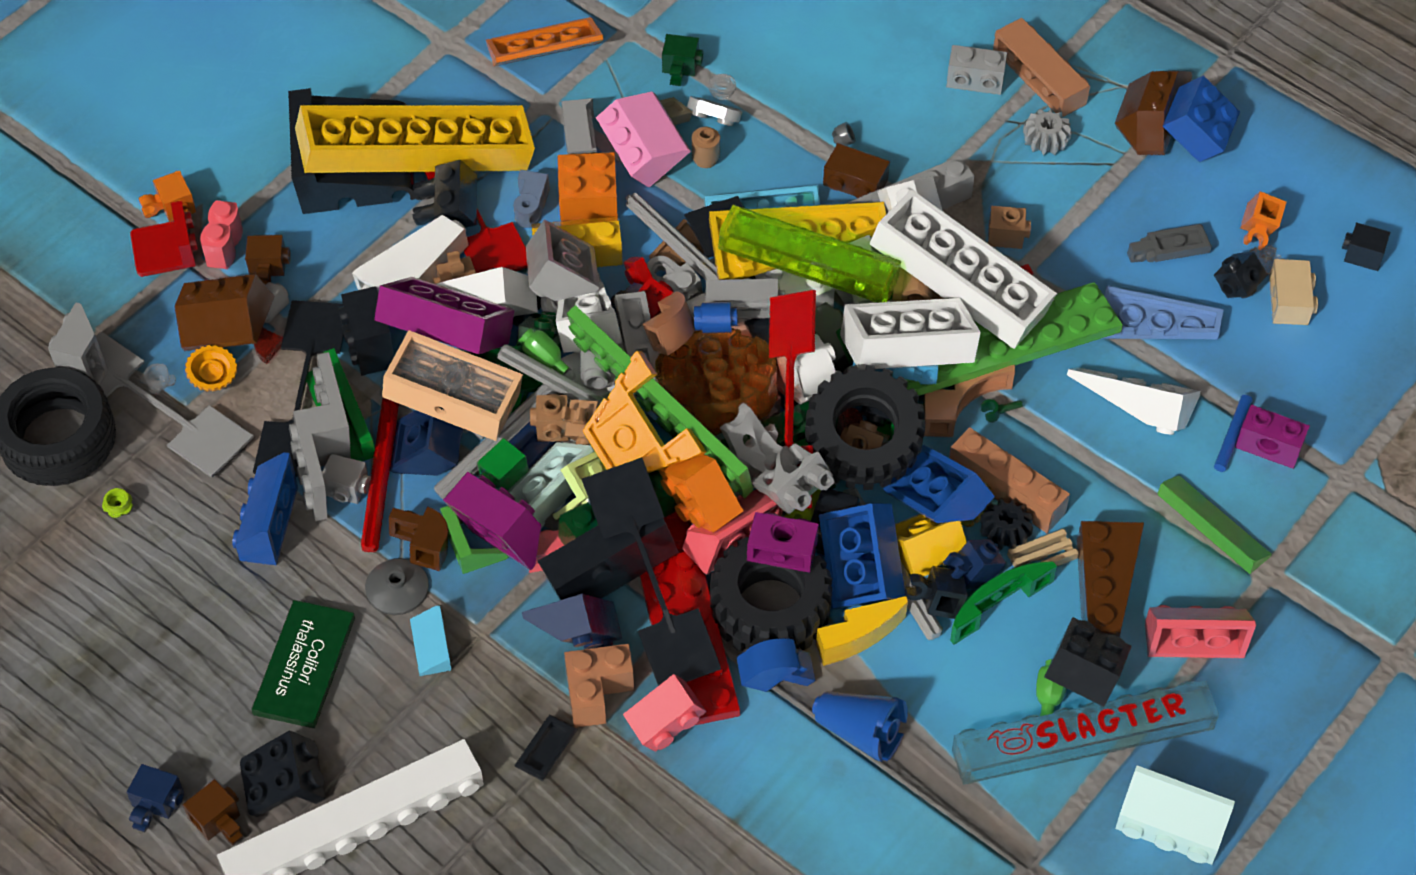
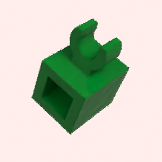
(503, 465)

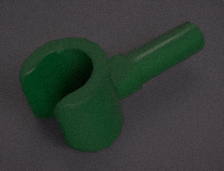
(991, 404)

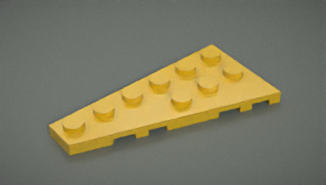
(839, 221)

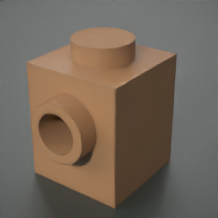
(1008, 227)

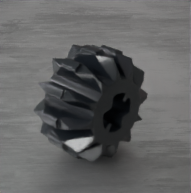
(1006, 524)

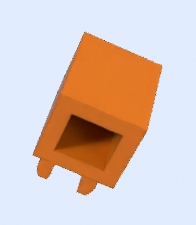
(168, 189)
(1262, 218)

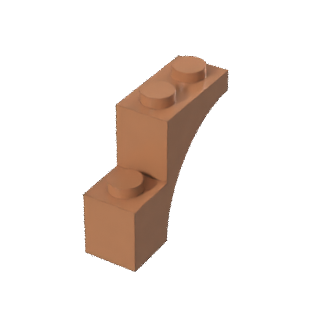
(945, 406)

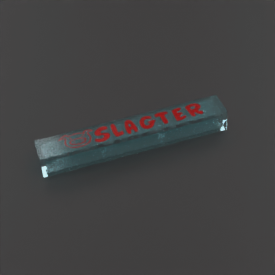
(1084, 731)

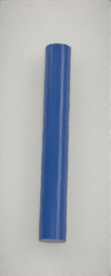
(1233, 433)

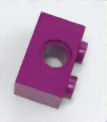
(1272, 436)
(792, 554)

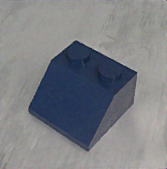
(425, 445)

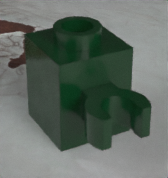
(681, 57)

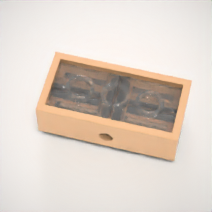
(452, 385)

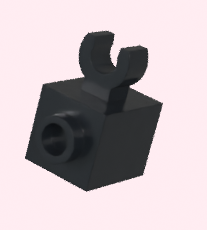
(940, 591)

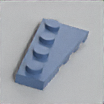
(1161, 317)

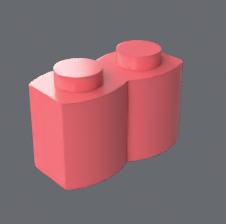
(221, 234)

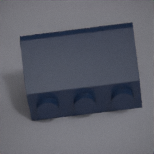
(578, 620)

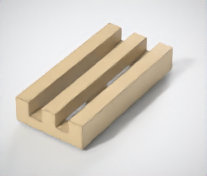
(1040, 552)

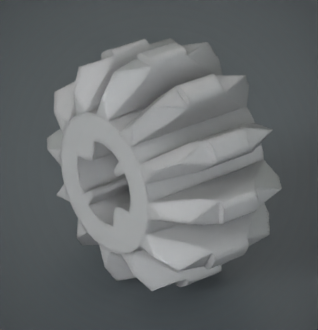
(1047, 132)

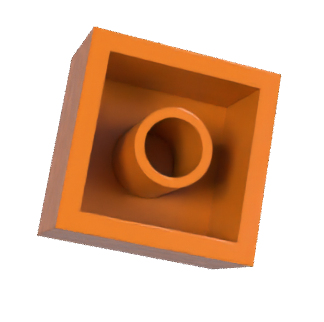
(587, 186)
(701, 493)

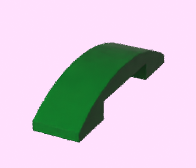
(1029, 578)

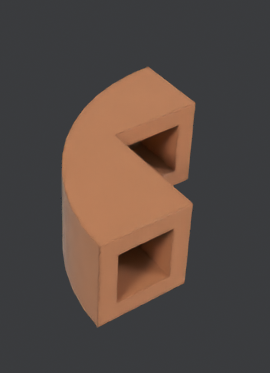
(672, 326)

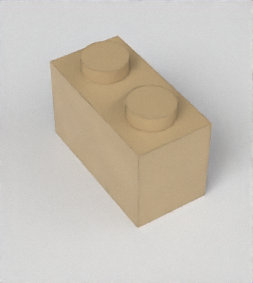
(1292, 292)

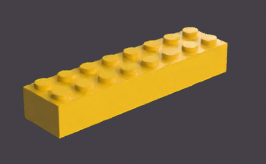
(412, 137)

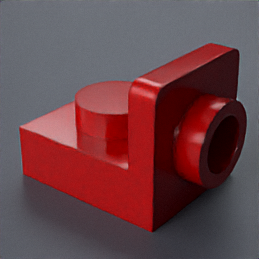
(636, 270)
(655, 292)

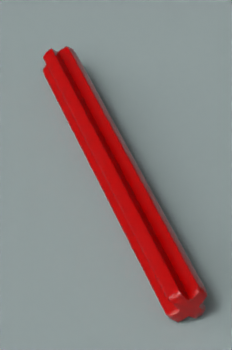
(379, 476)

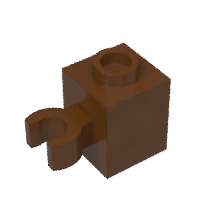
(267, 256)
(214, 811)

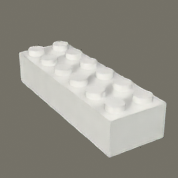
(963, 267)

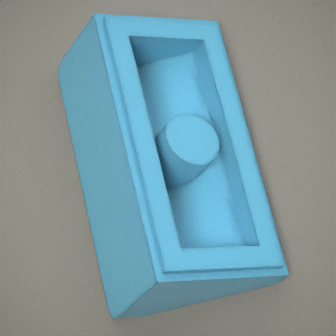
(430, 642)

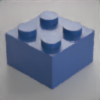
(1201, 118)

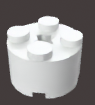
(810, 370)

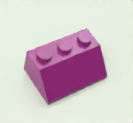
(496, 517)

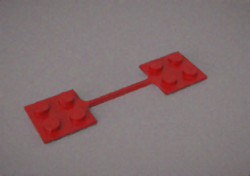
(494, 246)
(789, 336)

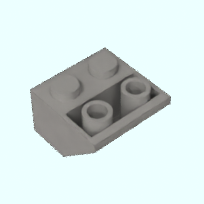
(77, 346)

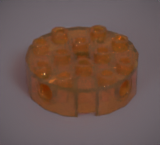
(718, 374)

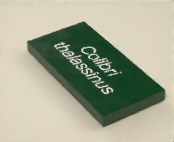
(303, 664)

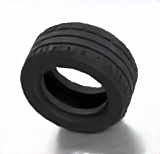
(64, 460)

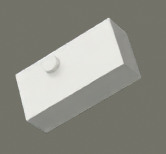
(909, 333)

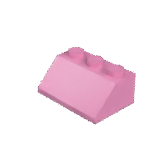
(643, 136)

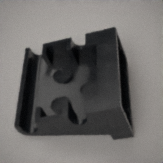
(323, 190)

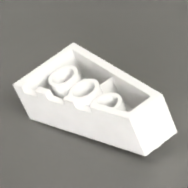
(500, 287)
(597, 308)

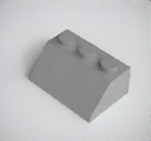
(560, 264)

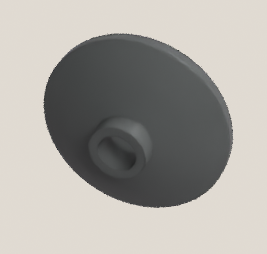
(396, 597)

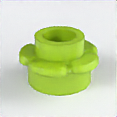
(115, 497)

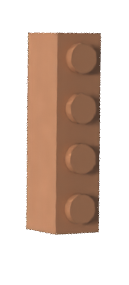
(1042, 67)
(1011, 479)

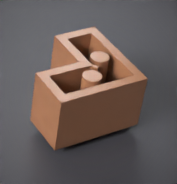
(594, 674)

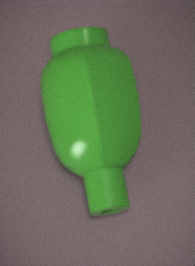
(543, 349)
(1048, 692)

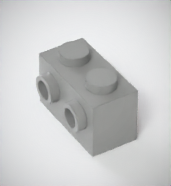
(976, 69)

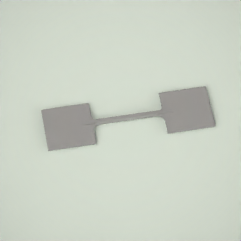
(204, 441)

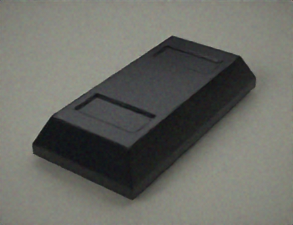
(546, 747)

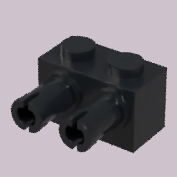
(453, 194)

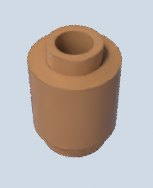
(705, 147)

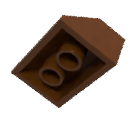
(222, 311)

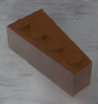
(1106, 571)

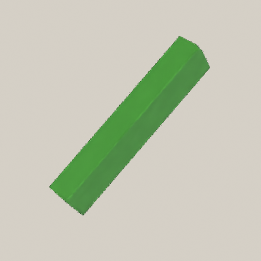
(1213, 523)

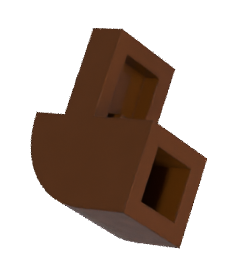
(425, 533)

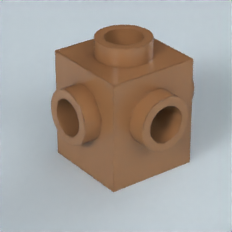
(548, 417)
(867, 432)

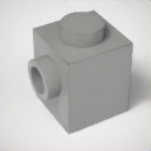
(345, 479)

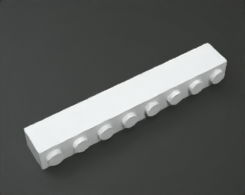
(358, 815)

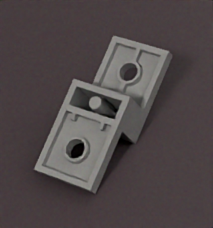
(318, 434)

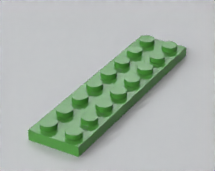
(1071, 320)
(655, 398)

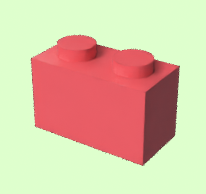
(664, 713)

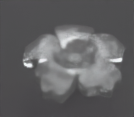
(1266, 257)

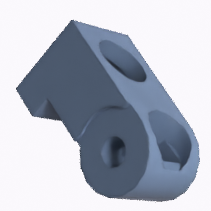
(534, 193)

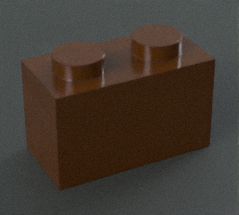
(855, 171)

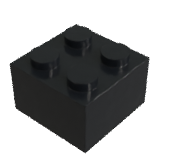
(367, 339)
(1088, 661)

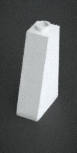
(414, 255)

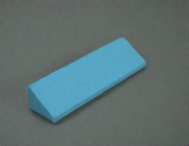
(773, 198)

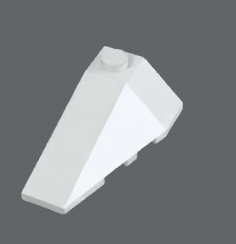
(1159, 405)

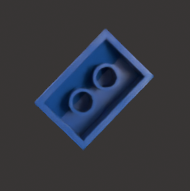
(941, 488)
(267, 511)
(862, 555)

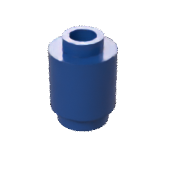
(715, 317)

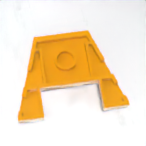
(624, 433)

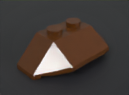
(1146, 109)

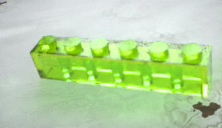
(809, 254)

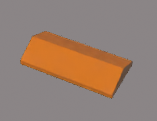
(544, 41)

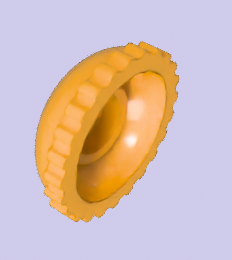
(211, 368)

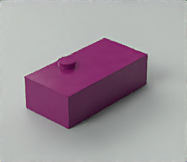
(444, 315)

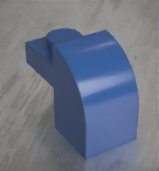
(774, 661)

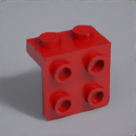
(165, 245)

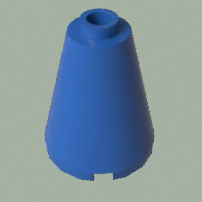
(863, 721)

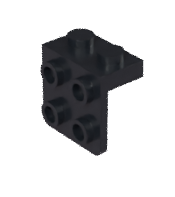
(281, 771)

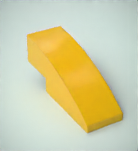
(860, 629)

